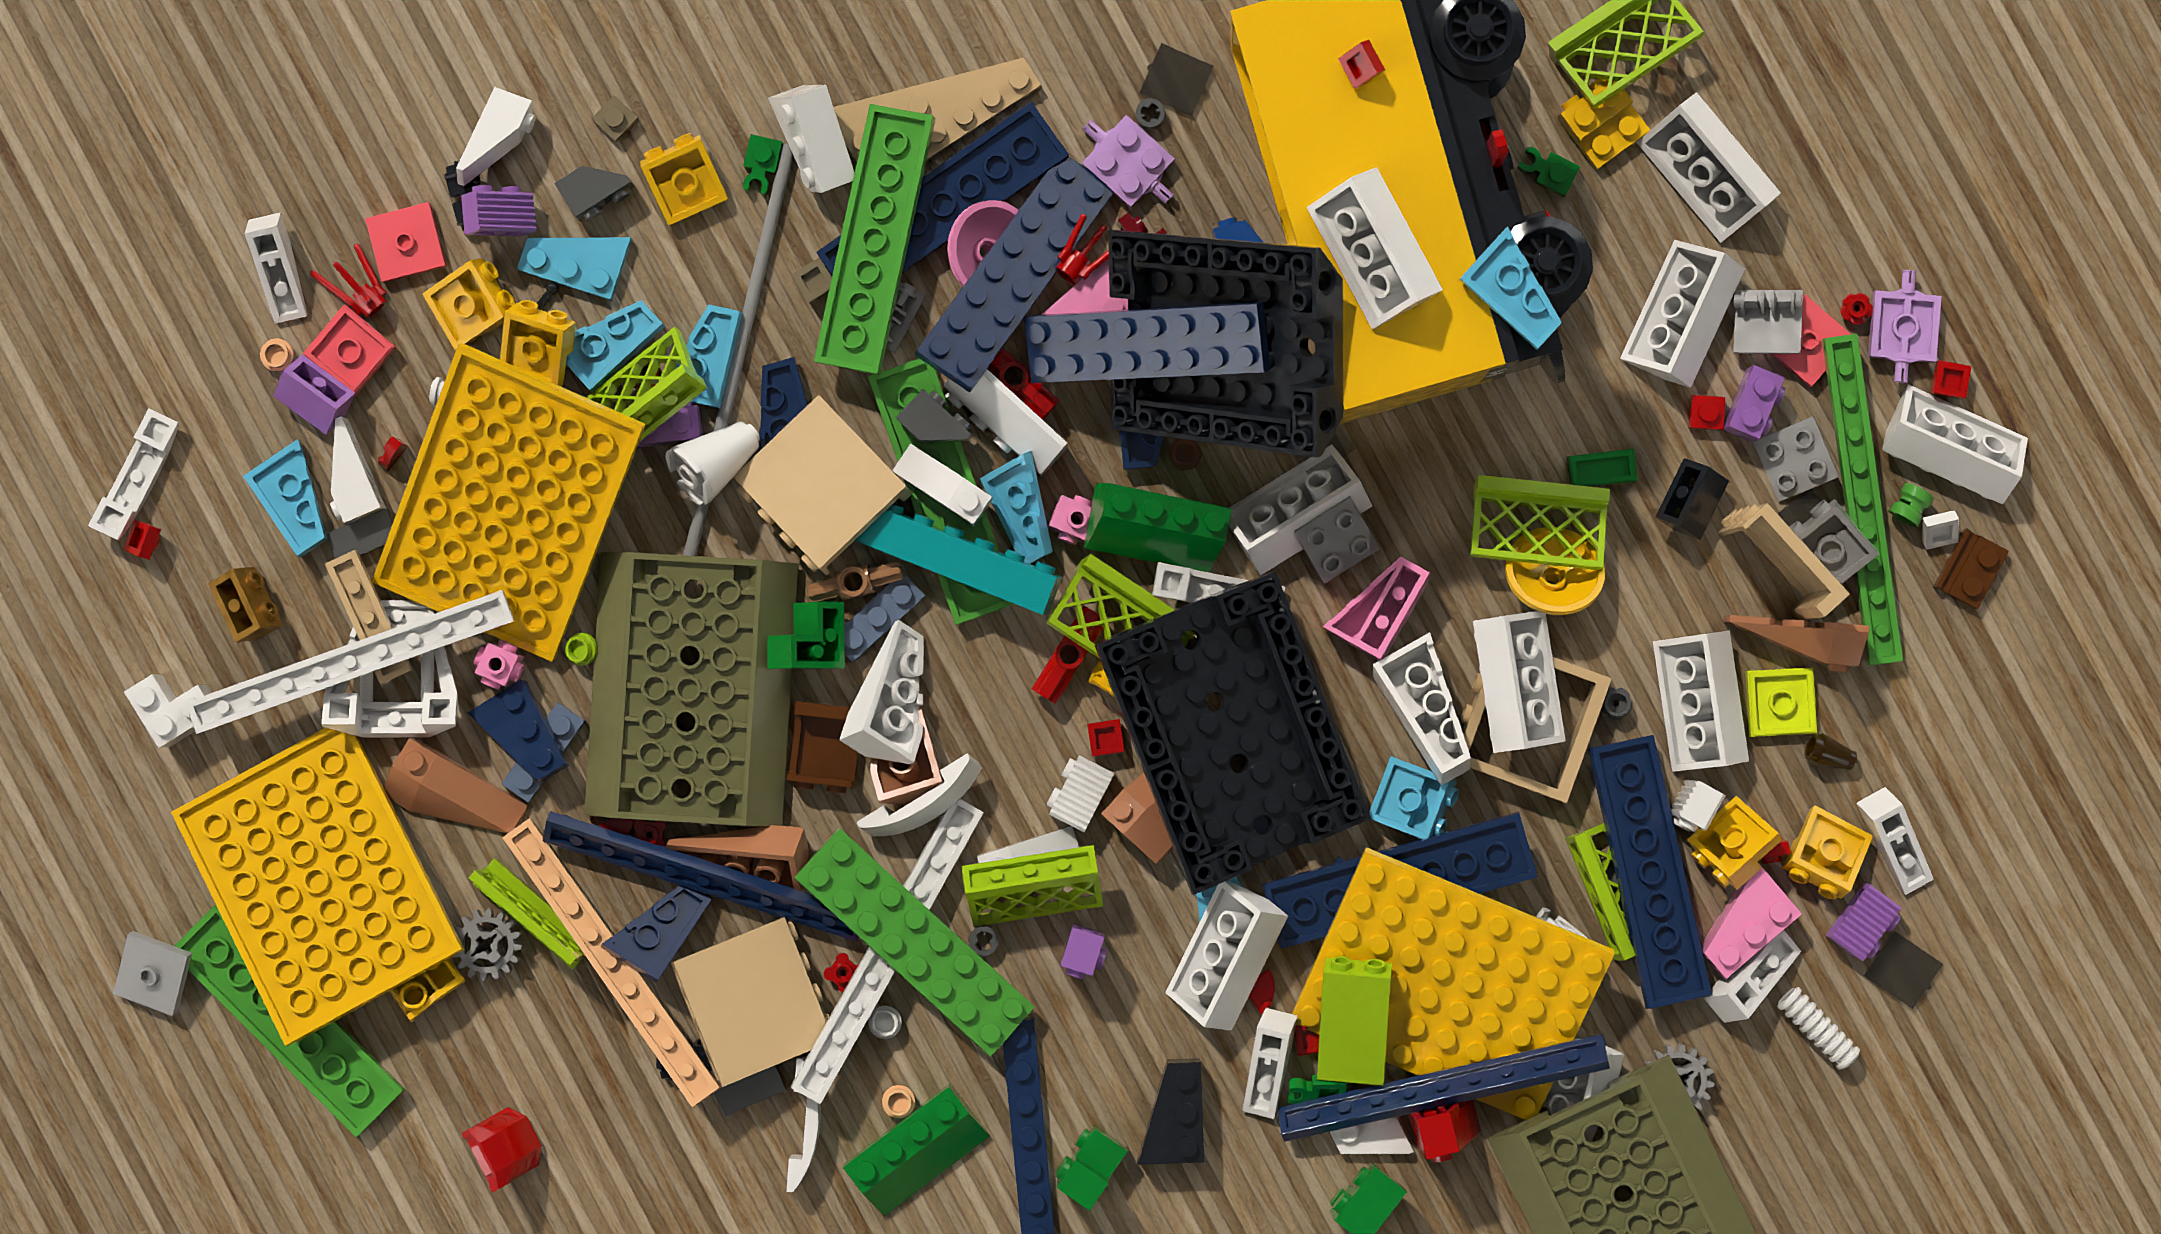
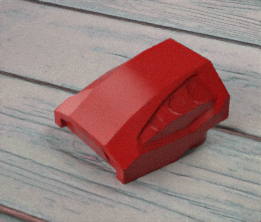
(504, 1147)

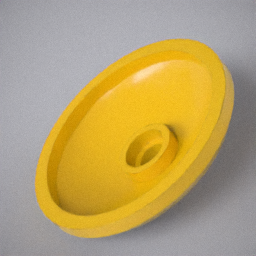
(1573, 587)

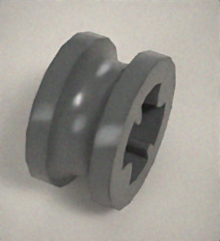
(1147, 104)
(993, 941)

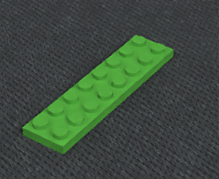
(874, 239)
(893, 392)
(914, 942)
(325, 1062)

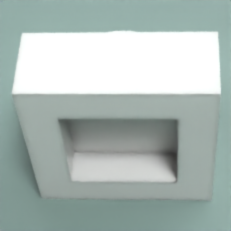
(1940, 529)

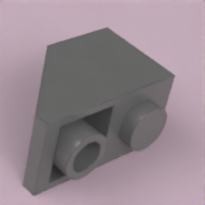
(591, 189)
(931, 422)

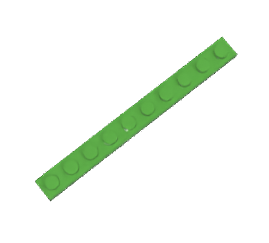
(1862, 494)

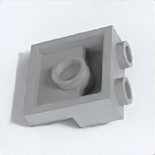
(1835, 540)

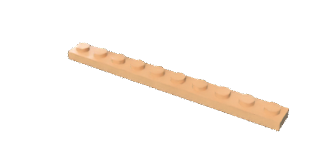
(620, 978)

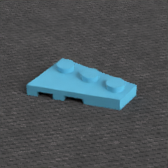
(578, 263)
(1511, 290)
(611, 343)
(712, 350)
(289, 497)
(1020, 506)

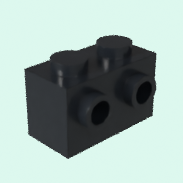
(1692, 498)

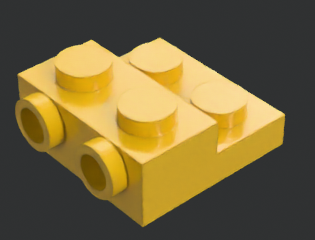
(1603, 130)
(683, 178)
(469, 302)
(537, 340)
(1734, 843)
(1827, 853)

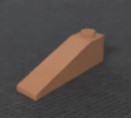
(1824, 643)
(906, 782)
(442, 788)
(1139, 819)
(764, 851)

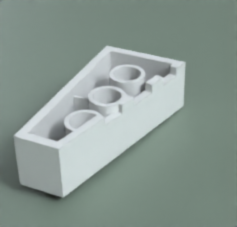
(1421, 700)

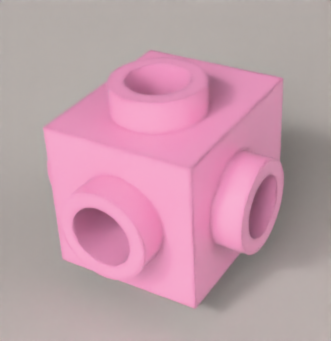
(1061, 519)
(511, 664)

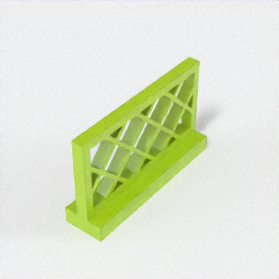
(1603, 24)
(671, 391)
(1547, 496)
(1115, 587)
(1022, 875)
(1600, 891)
(527, 909)

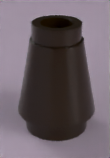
(1828, 752)

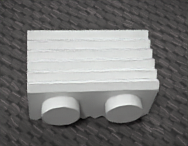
(1080, 792)
(1696, 806)

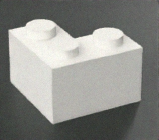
(162, 711)

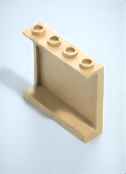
(819, 484)
(1791, 557)
(751, 1000)

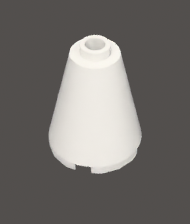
(712, 460)

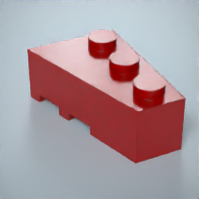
(1444, 1129)

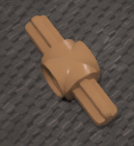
(871, 578)

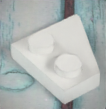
(1373, 1138)

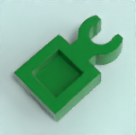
(762, 158)
(1554, 172)
(1303, 1090)

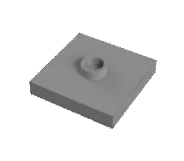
(152, 973)

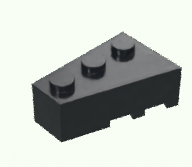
(1176, 1118)

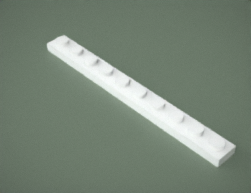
(349, 661)
(873, 972)

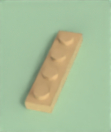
(363, 605)

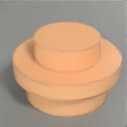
(277, 354)
(898, 1101)

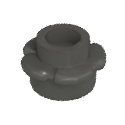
(1624, 706)

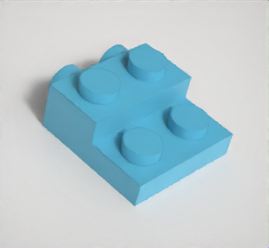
(1412, 800)

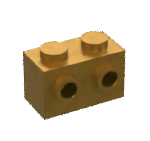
(245, 604)

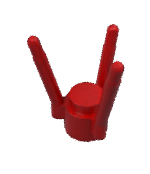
(1074, 264)
(367, 299)

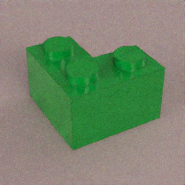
(816, 639)
(1091, 1166)
(1368, 1203)

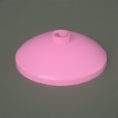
(976, 227)

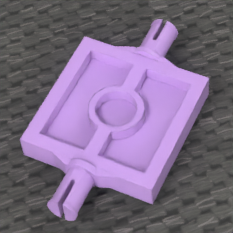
(1128, 161)
(1904, 326)

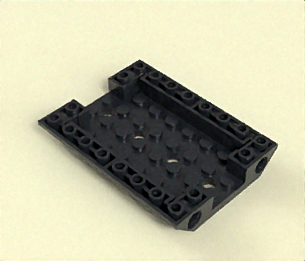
(1278, 410)
(1267, 714)

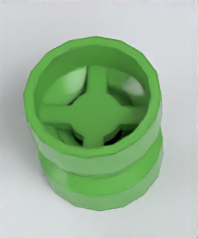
(1911, 504)

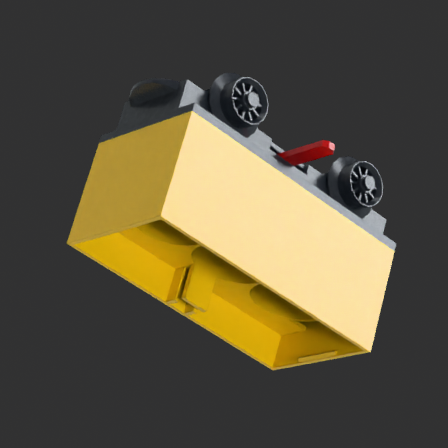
(1441, 157)

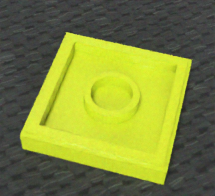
(1781, 702)

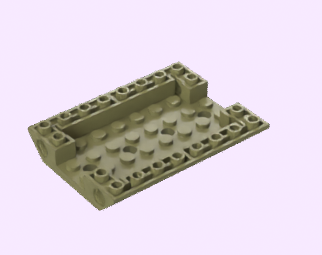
(643, 686)
(1648, 1143)

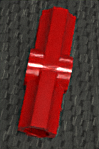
(1034, 395)
(1057, 673)

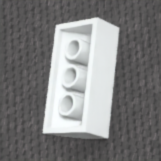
(1708, 167)
(1374, 247)
(1683, 312)
(1009, 419)
(1955, 444)
(1269, 516)
(1519, 681)
(1701, 701)
(1226, 955)

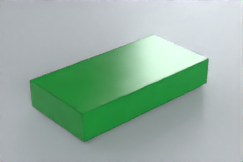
(1602, 468)

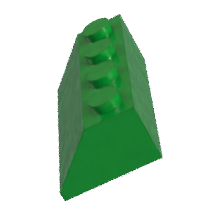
(1156, 527)
(916, 1150)

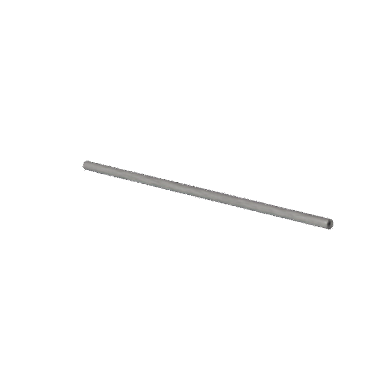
(745, 328)

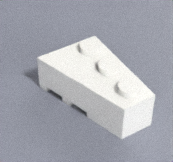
(814, 136)

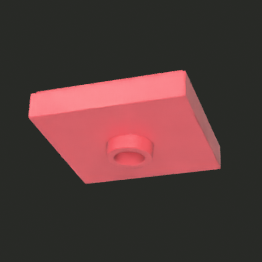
(406, 242)
(1815, 327)
(350, 349)

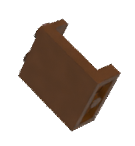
(818, 752)

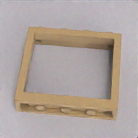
(1599, 686)

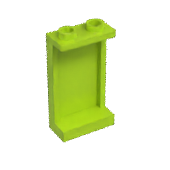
(1354, 1020)

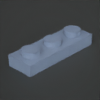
(880, 616)
(565, 726)

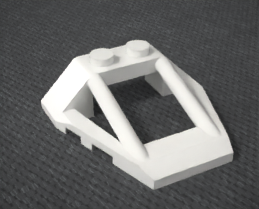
(396, 719)

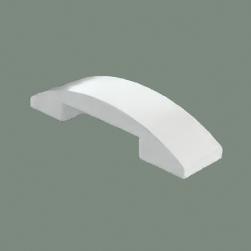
(137, 475)
(1189, 584)
(957, 780)
(799, 1164)

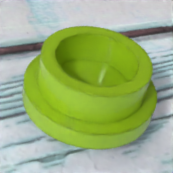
(581, 649)

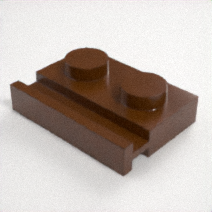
(1971, 568)

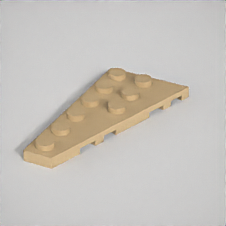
(957, 103)

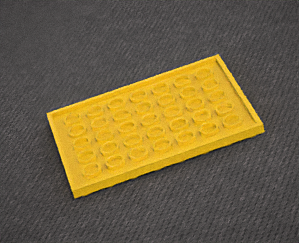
(508, 498)
(317, 882)
(1464, 976)

